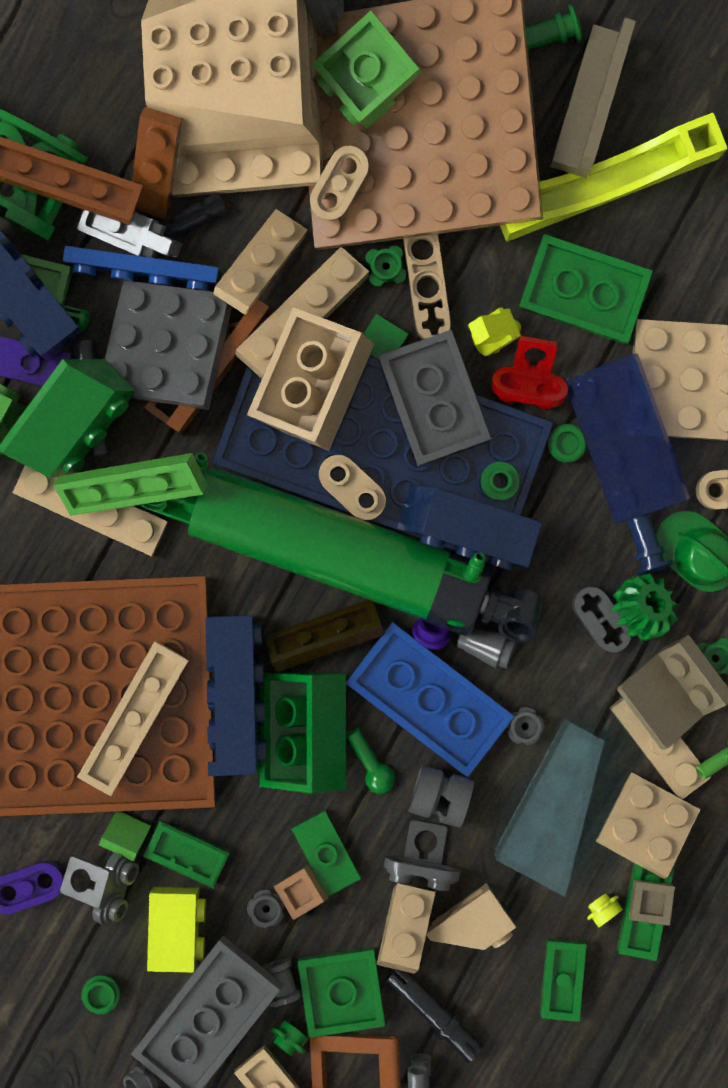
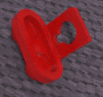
(528, 382)

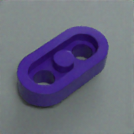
(29, 887)

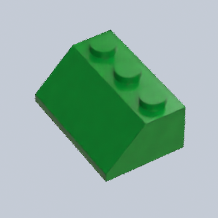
(68, 417)
(304, 731)

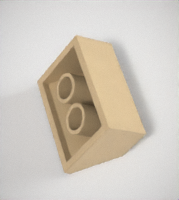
(311, 378)

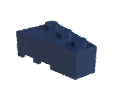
(469, 526)

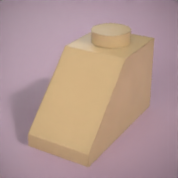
(474, 922)

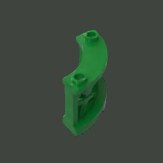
(22, 206)

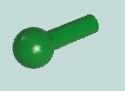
(379, 777)

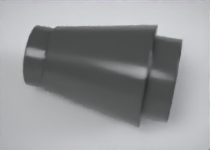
(488, 647)

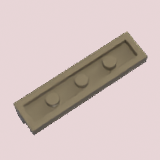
(591, 99)

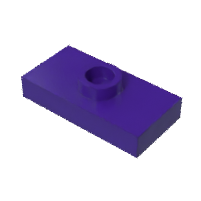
(21, 366)

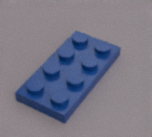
(429, 699)

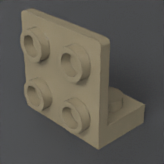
(674, 691)

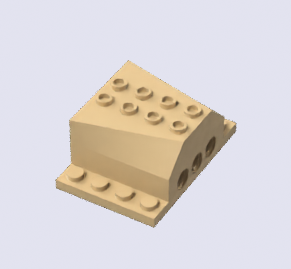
(243, 92)

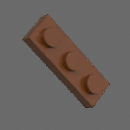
(156, 160)

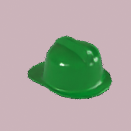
(696, 550)

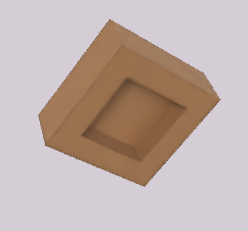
(301, 892)

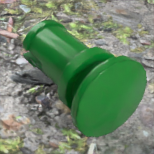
(555, 30)

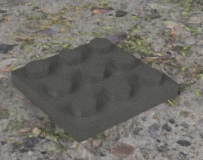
(168, 342)

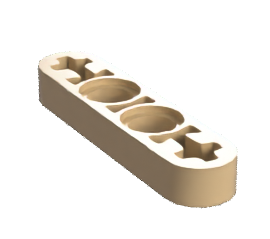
(430, 268)

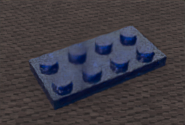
(627, 439)

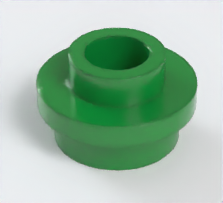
(487, 481)

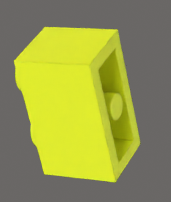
(174, 929)

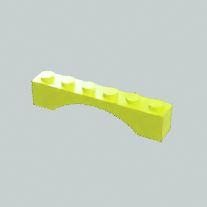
(638, 168)

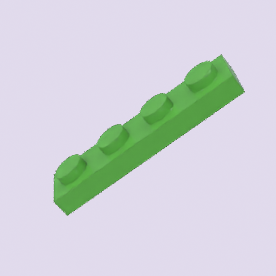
(131, 484)

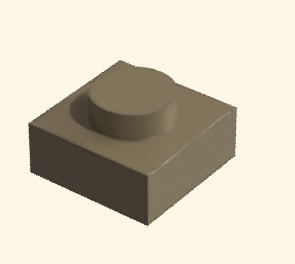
(651, 902)

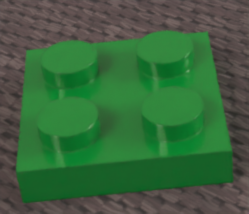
(341, 992)

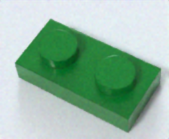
(563, 979)

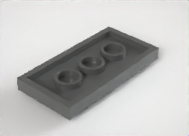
(207, 1017)

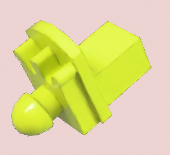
(494, 331)

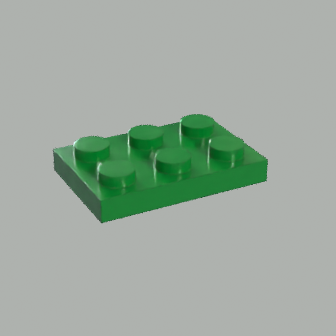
(585, 289)

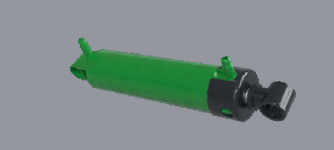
(352, 555)

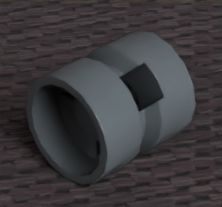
(441, 796)

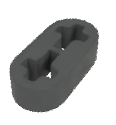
(594, 625)

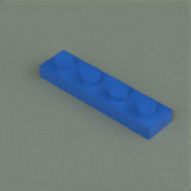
(127, 266)

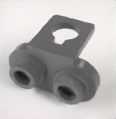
(406, 868)
(110, 886)

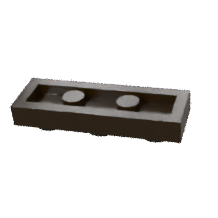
(323, 635)

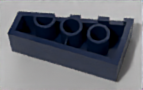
(32, 306)
(234, 695)

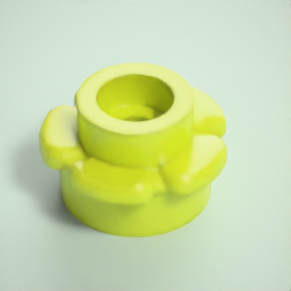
(604, 909)

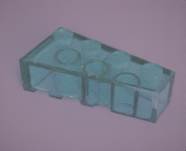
(551, 815)

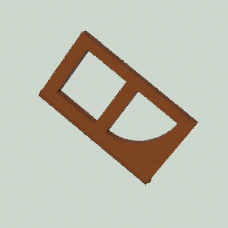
(385, 1046)

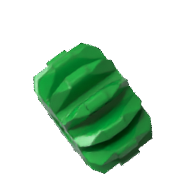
(645, 607)

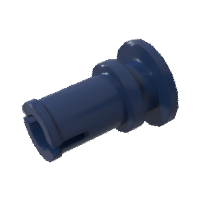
(647, 546)

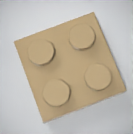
(648, 825)

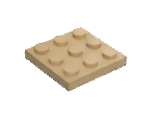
(686, 375)

